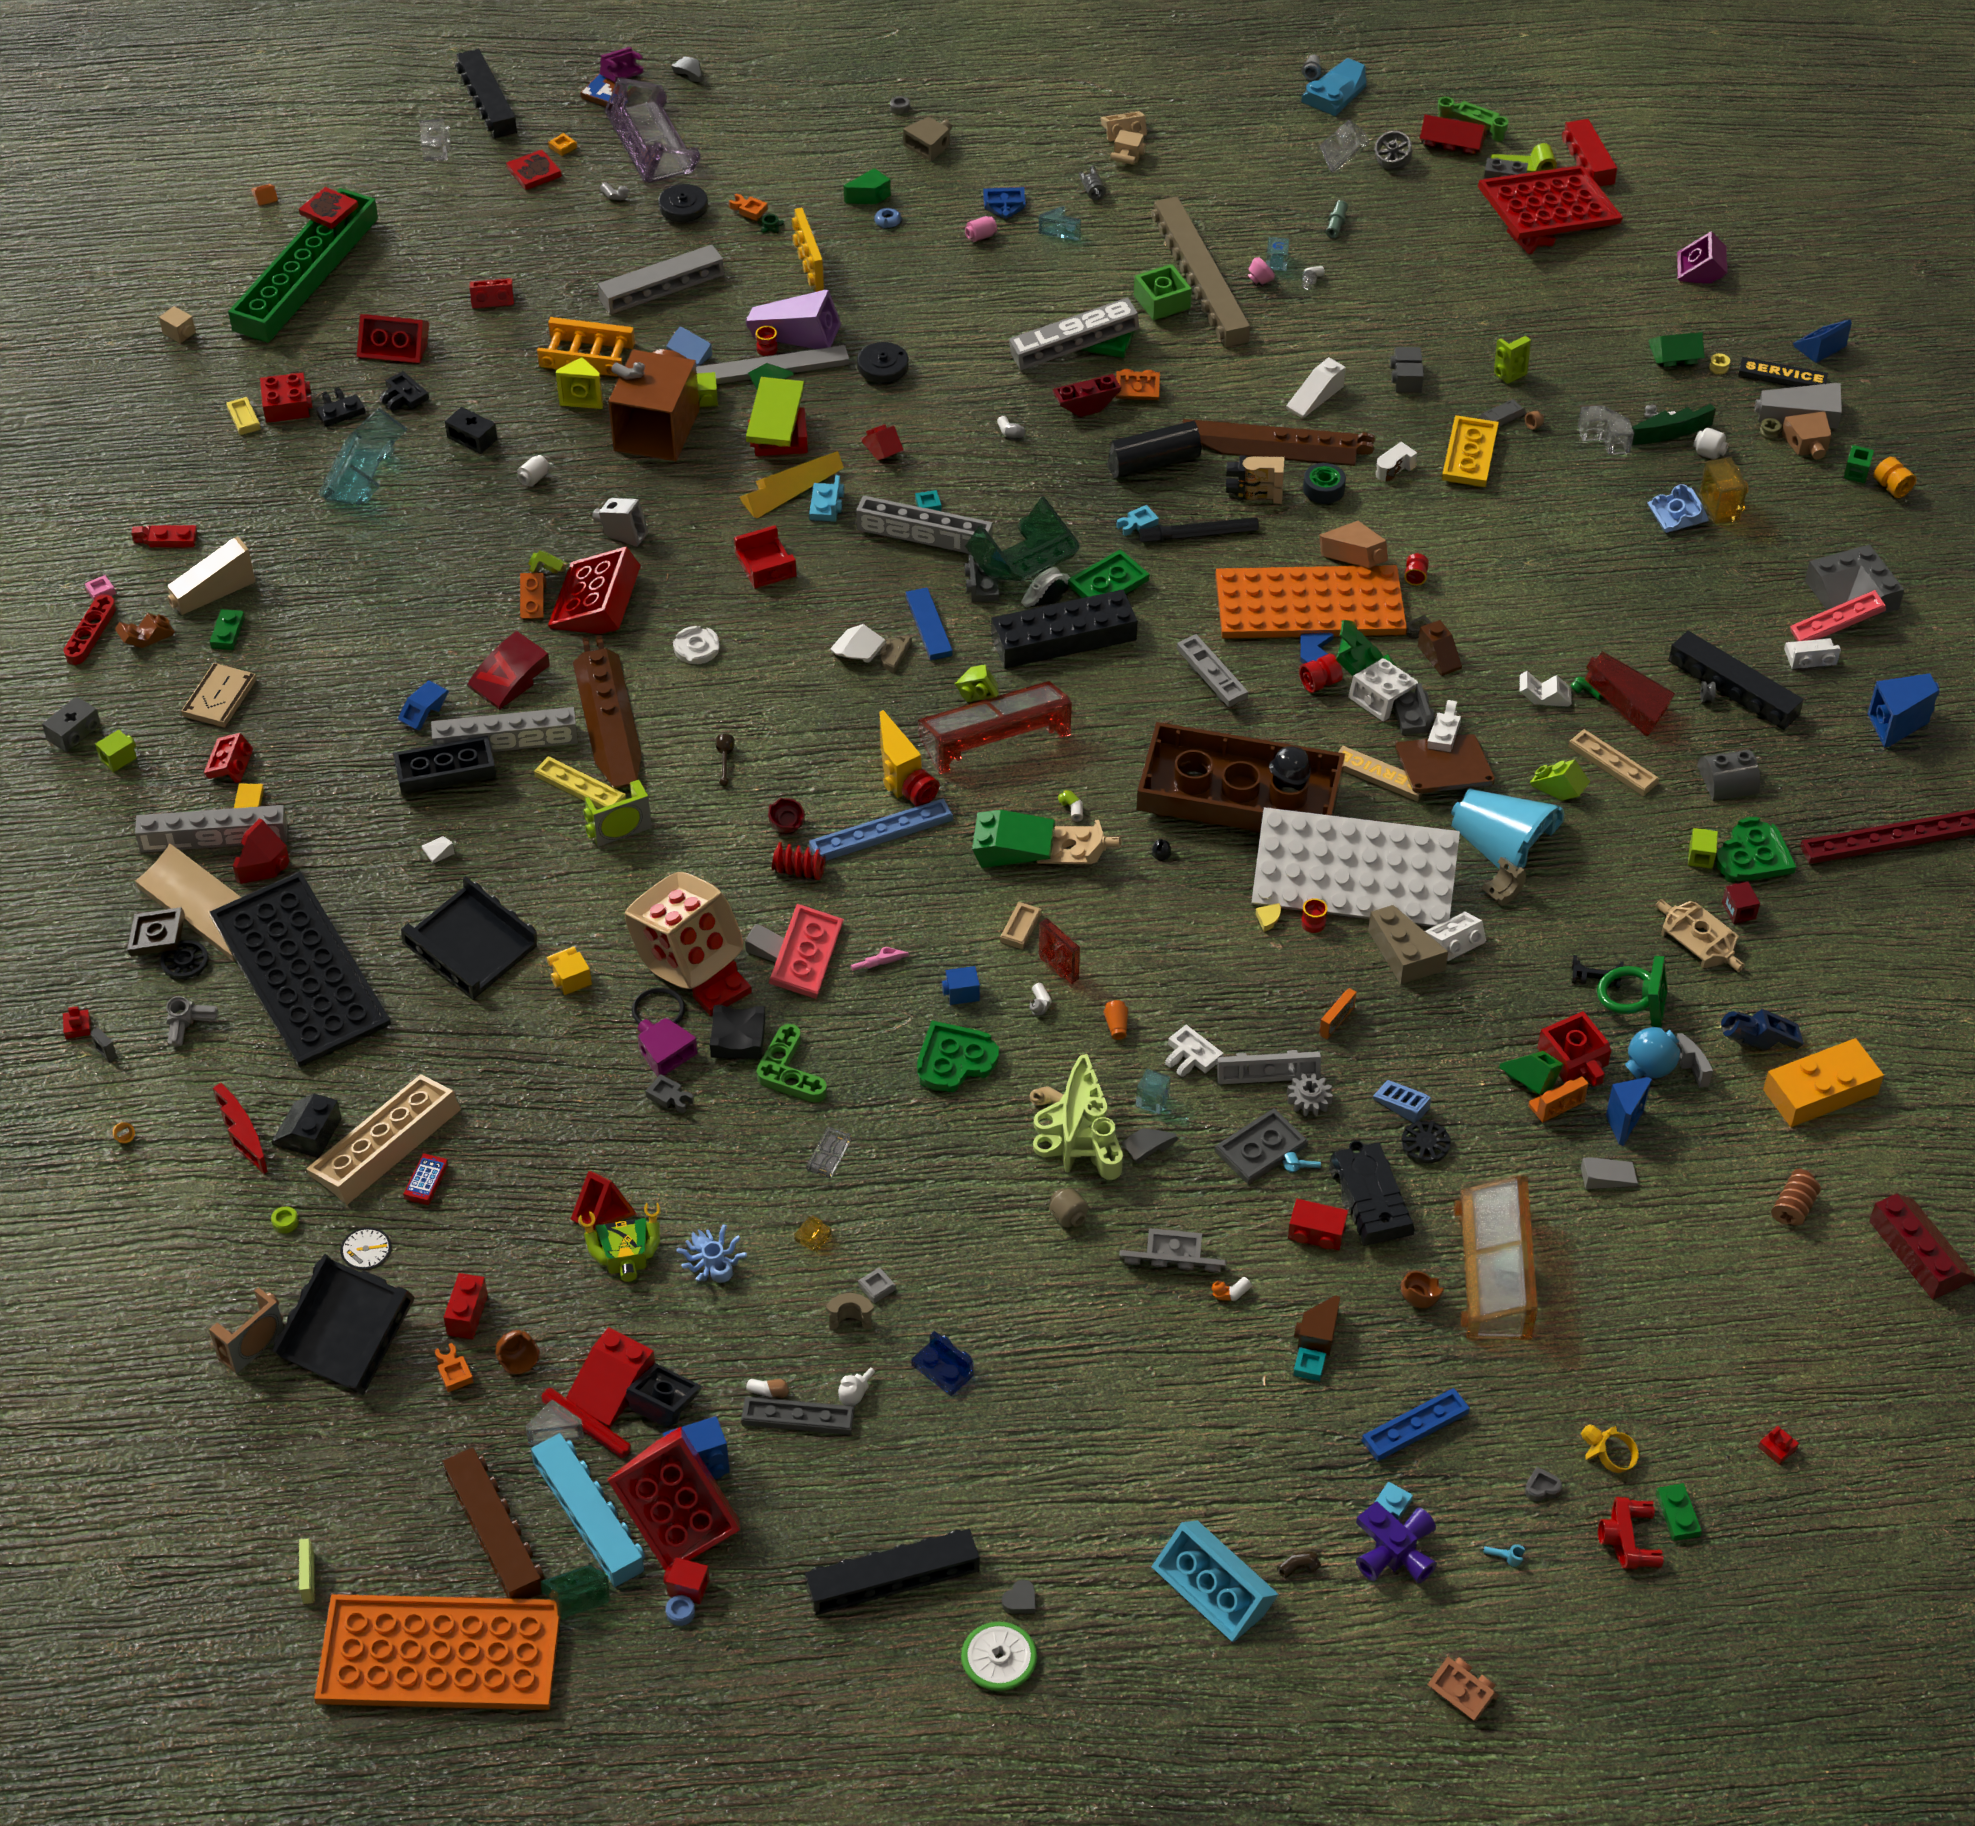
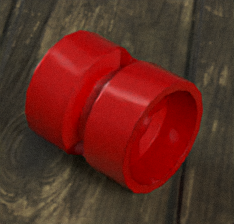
(1320, 673)

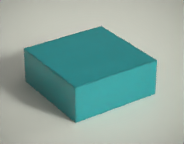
(928, 500)
(1309, 1364)

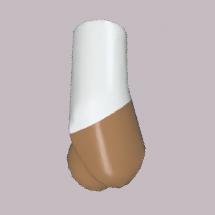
(769, 1388)

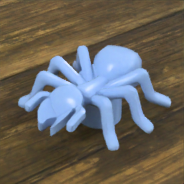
(713, 1256)

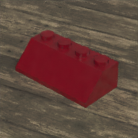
(1920, 1245)

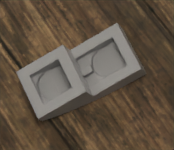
(1694, 1058)

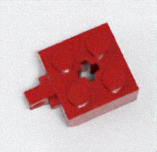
(1578, 1046)

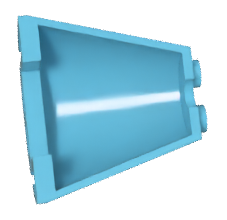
(1504, 824)

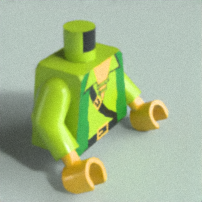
(623, 1244)

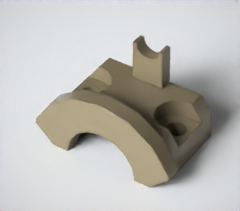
(1506, 883)
(850, 1306)

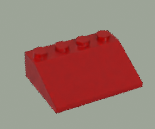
(596, 593)
(674, 1500)

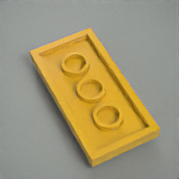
(808, 250)
(1470, 451)

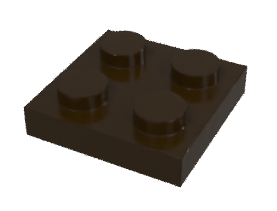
(156, 931)

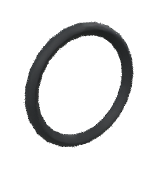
(655, 990)

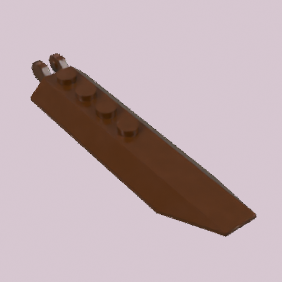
(1284, 442)
(608, 714)

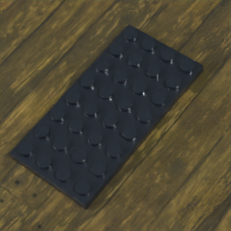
(300, 969)

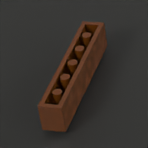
(492, 1525)

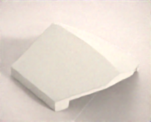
(858, 643)

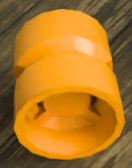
(1895, 477)

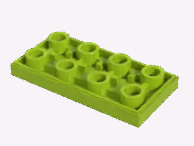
(775, 411)

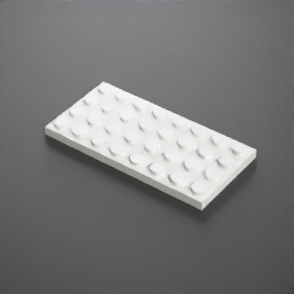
(1355, 865)

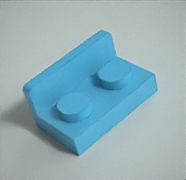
(826, 501)

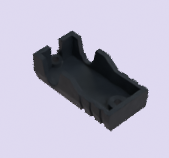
(1371, 1193)

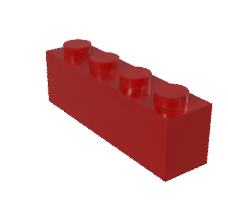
(1589, 151)

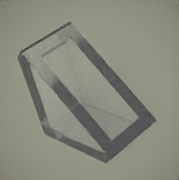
(552, 1421)

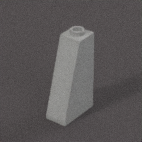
(1799, 401)

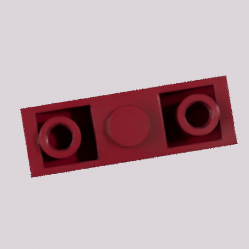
(1088, 396)

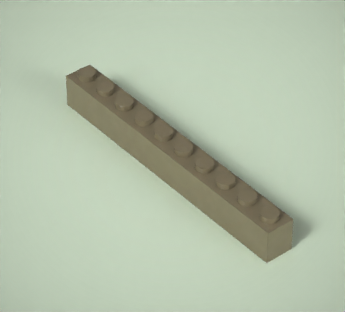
(1201, 272)

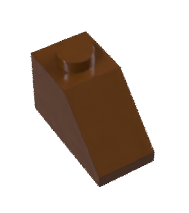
(1439, 647)
(1318, 1326)

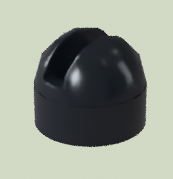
(1165, 851)

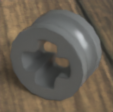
(1708, 692)

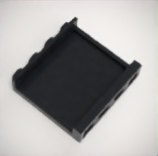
(471, 939)
(343, 1324)

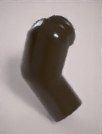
(1298, 1560)

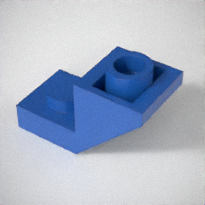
(418, 705)

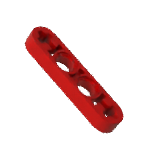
(85, 628)

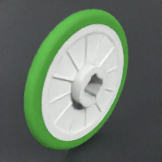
(1009, 1670)

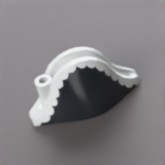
(1046, 588)

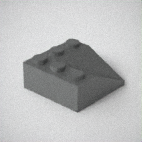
(1851, 575)

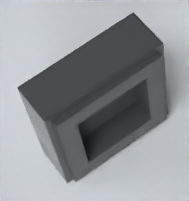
(103, 1045)

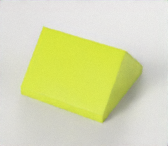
(579, 385)

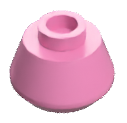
(1260, 272)

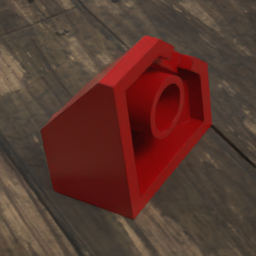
(262, 854)

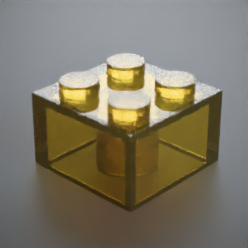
(1723, 490)

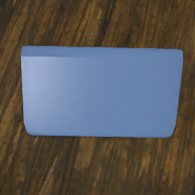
(690, 346)

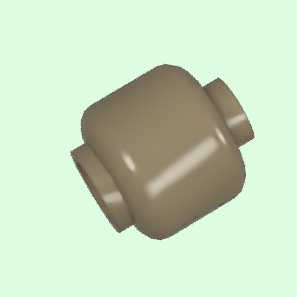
(1068, 1207)

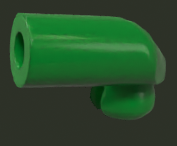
(1581, 683)

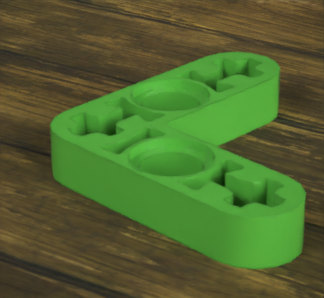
(779, 1067)

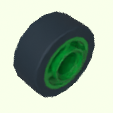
(1324, 483)

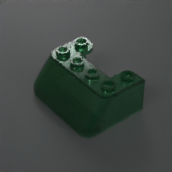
(1045, 546)

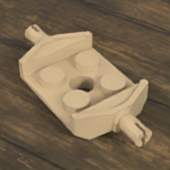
(1087, 844)
(1713, 946)

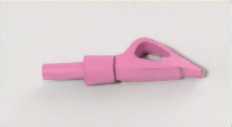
(885, 956)

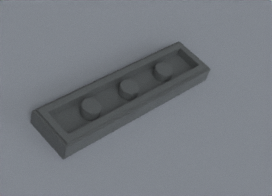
(798, 1415)

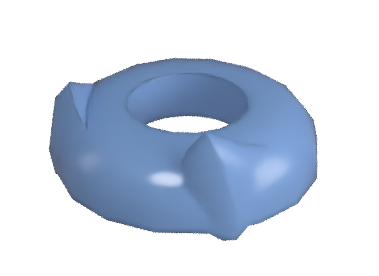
(888, 222)

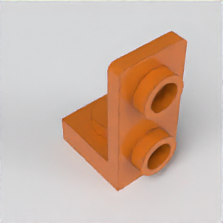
(532, 595)

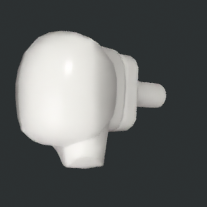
(854, 1387)

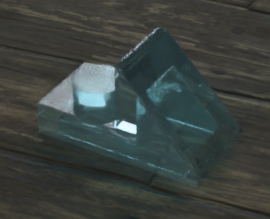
(1057, 224)

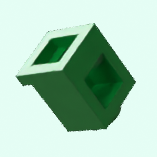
(1858, 464)

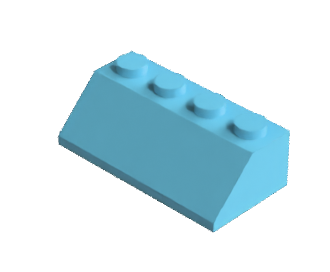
(1214, 1580)

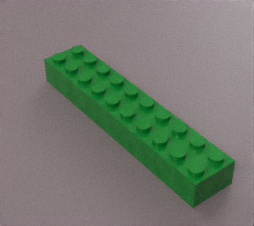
(299, 271)

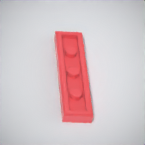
(1839, 617)

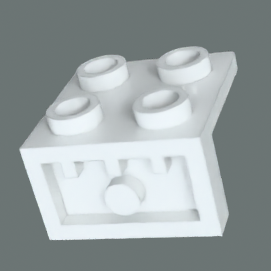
(1379, 687)

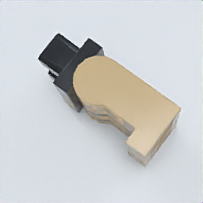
(1256, 478)

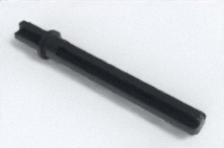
(1198, 529)

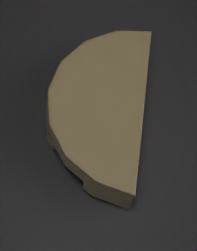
(894, 652)

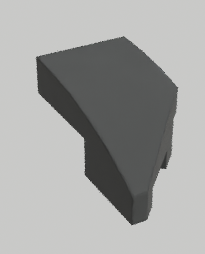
(690, 67)
(1147, 1141)

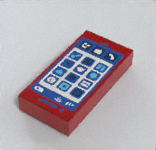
(425, 1179)

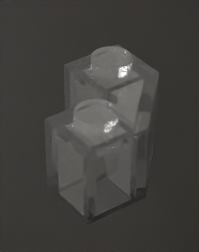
(1606, 425)

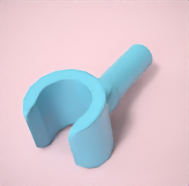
(1292, 1163)
(1508, 1554)

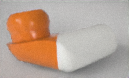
(1230, 1293)

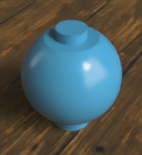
(1653, 1053)

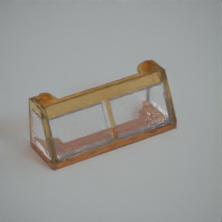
(1498, 1260)

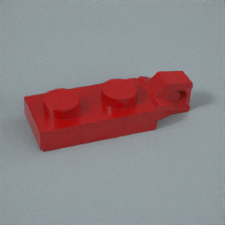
(165, 535)

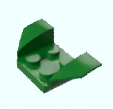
(1356, 650)

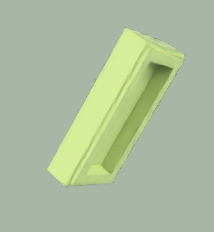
(306, 1571)

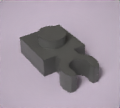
(668, 1092)

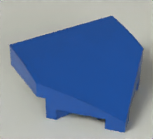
(1004, 201)

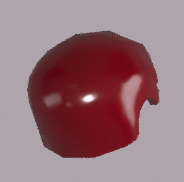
(786, 815)

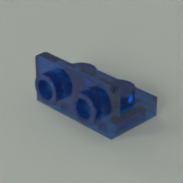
(944, 1364)

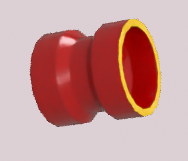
(766, 341)
(1416, 569)
(1314, 915)

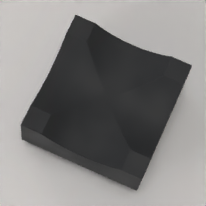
(737, 1032)

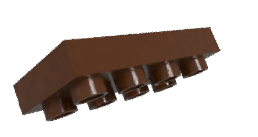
(1234, 779)

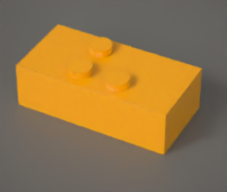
(1823, 1082)

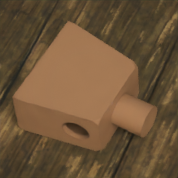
(1808, 434)

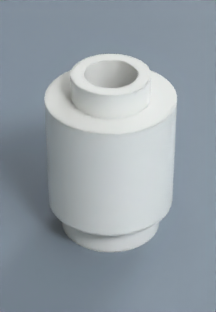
(533, 470)

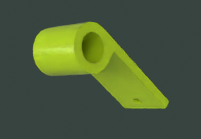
(1540, 159)

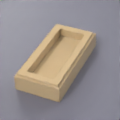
(1020, 925)

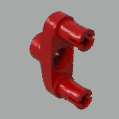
(1619, 1533)

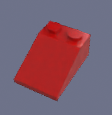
(607, 1374)

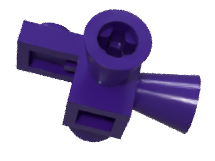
(1395, 1543)

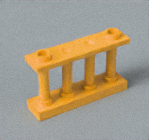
(589, 333)

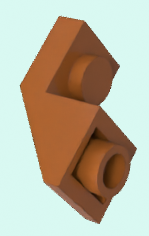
(150, 631)

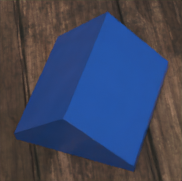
(1824, 341)
(1626, 1106)

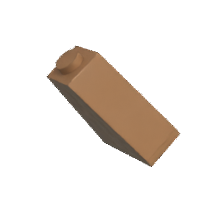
(1354, 545)

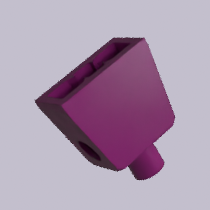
(665, 1045)

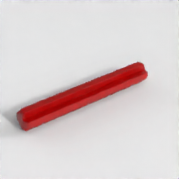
(591, 1425)

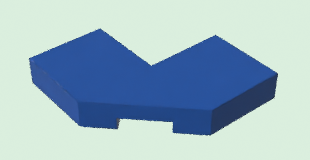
(1312, 644)

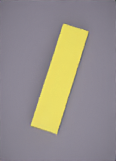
(577, 783)

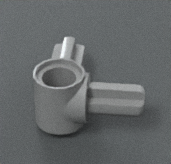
(180, 1021)

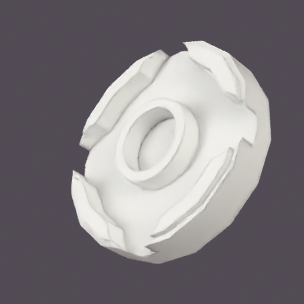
(696, 645)

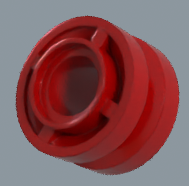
(920, 787)

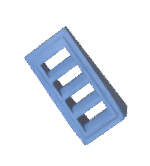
(1406, 1109)

